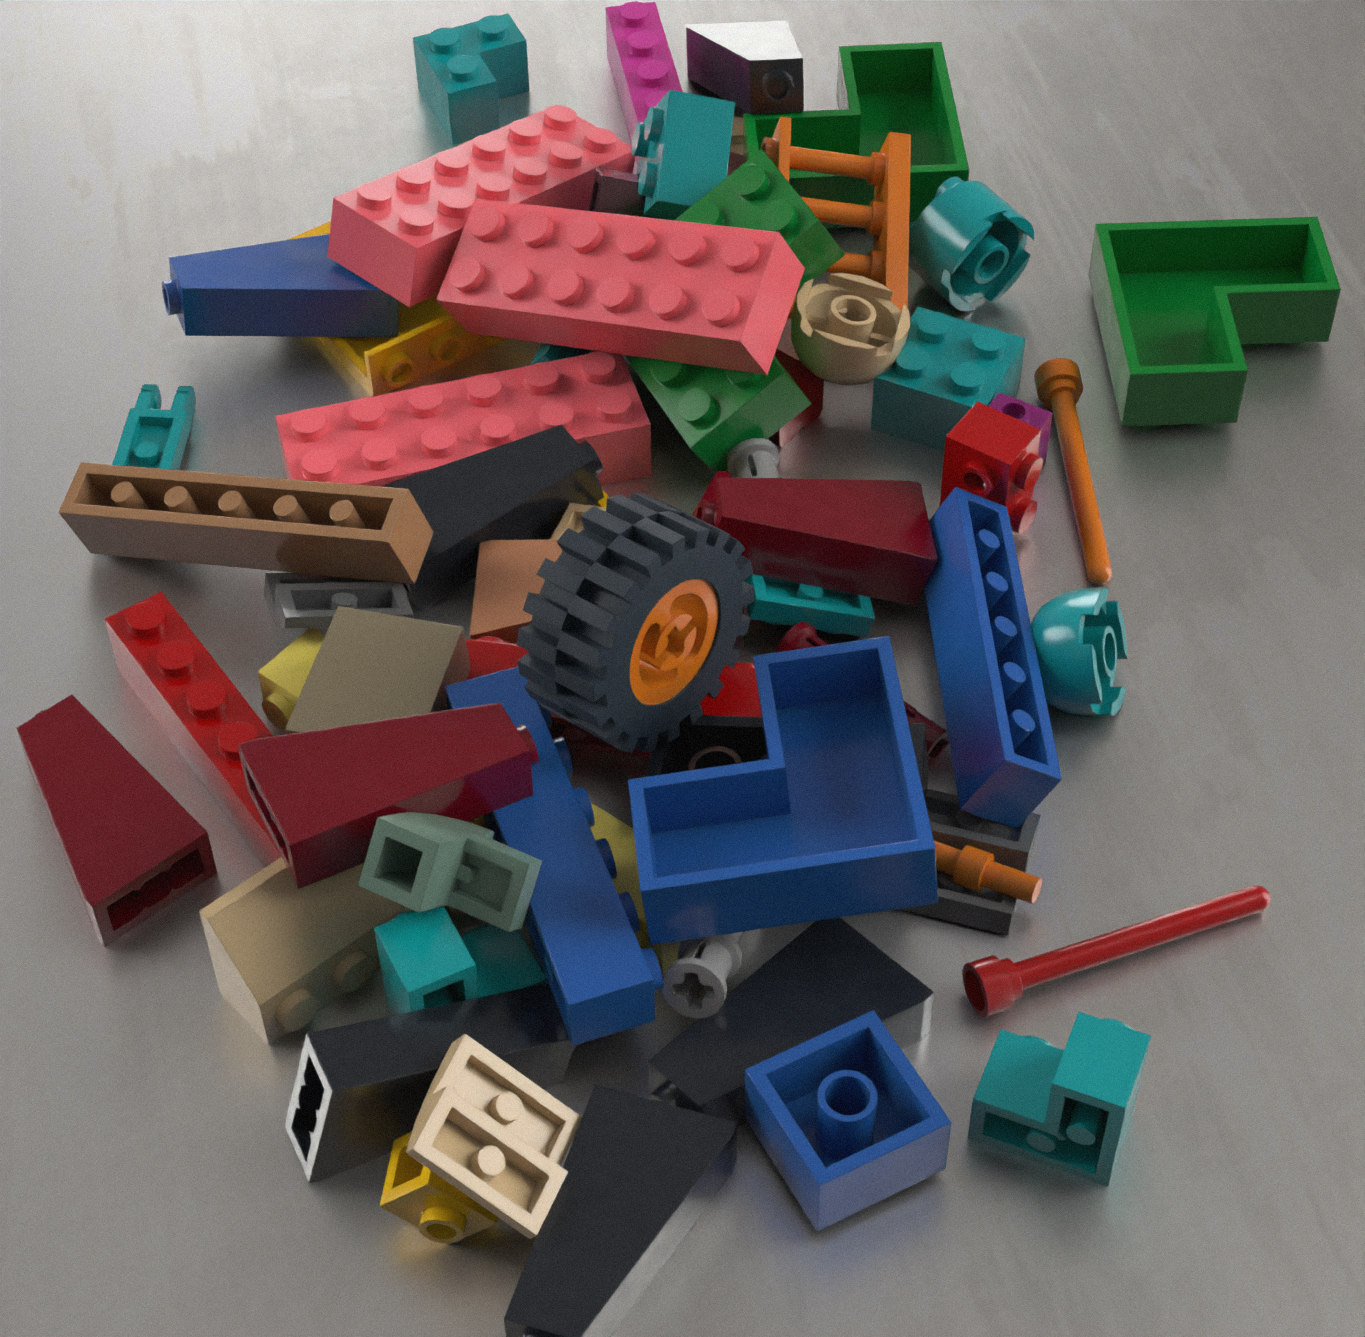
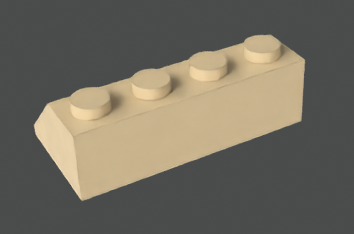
(294, 949)

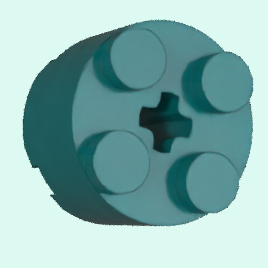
(969, 243)

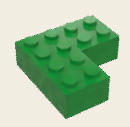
(878, 93)
(1186, 298)
(726, 406)

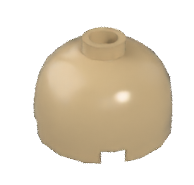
(847, 329)

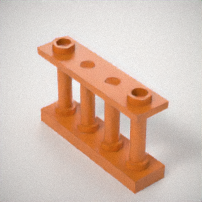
(884, 218)

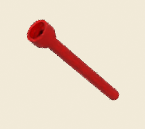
(996, 983)

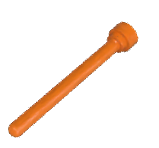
(1059, 388)

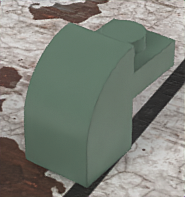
(450, 862)

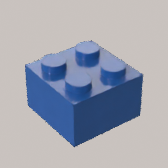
(846, 1119)

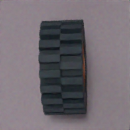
(635, 621)

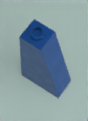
(276, 291)

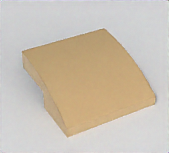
(494, 1135)

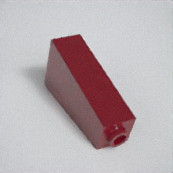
(829, 532)
(333, 783)
(115, 823)

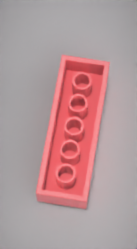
(410, 222)
(623, 284)
(436, 424)

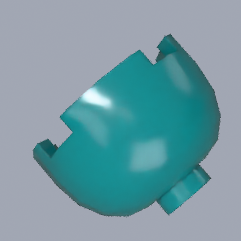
(1078, 651)

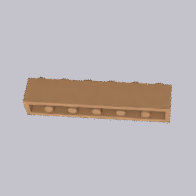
(248, 522)

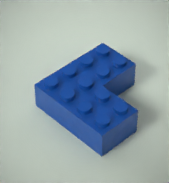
(811, 831)

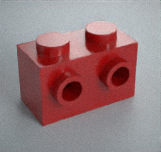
(994, 460)

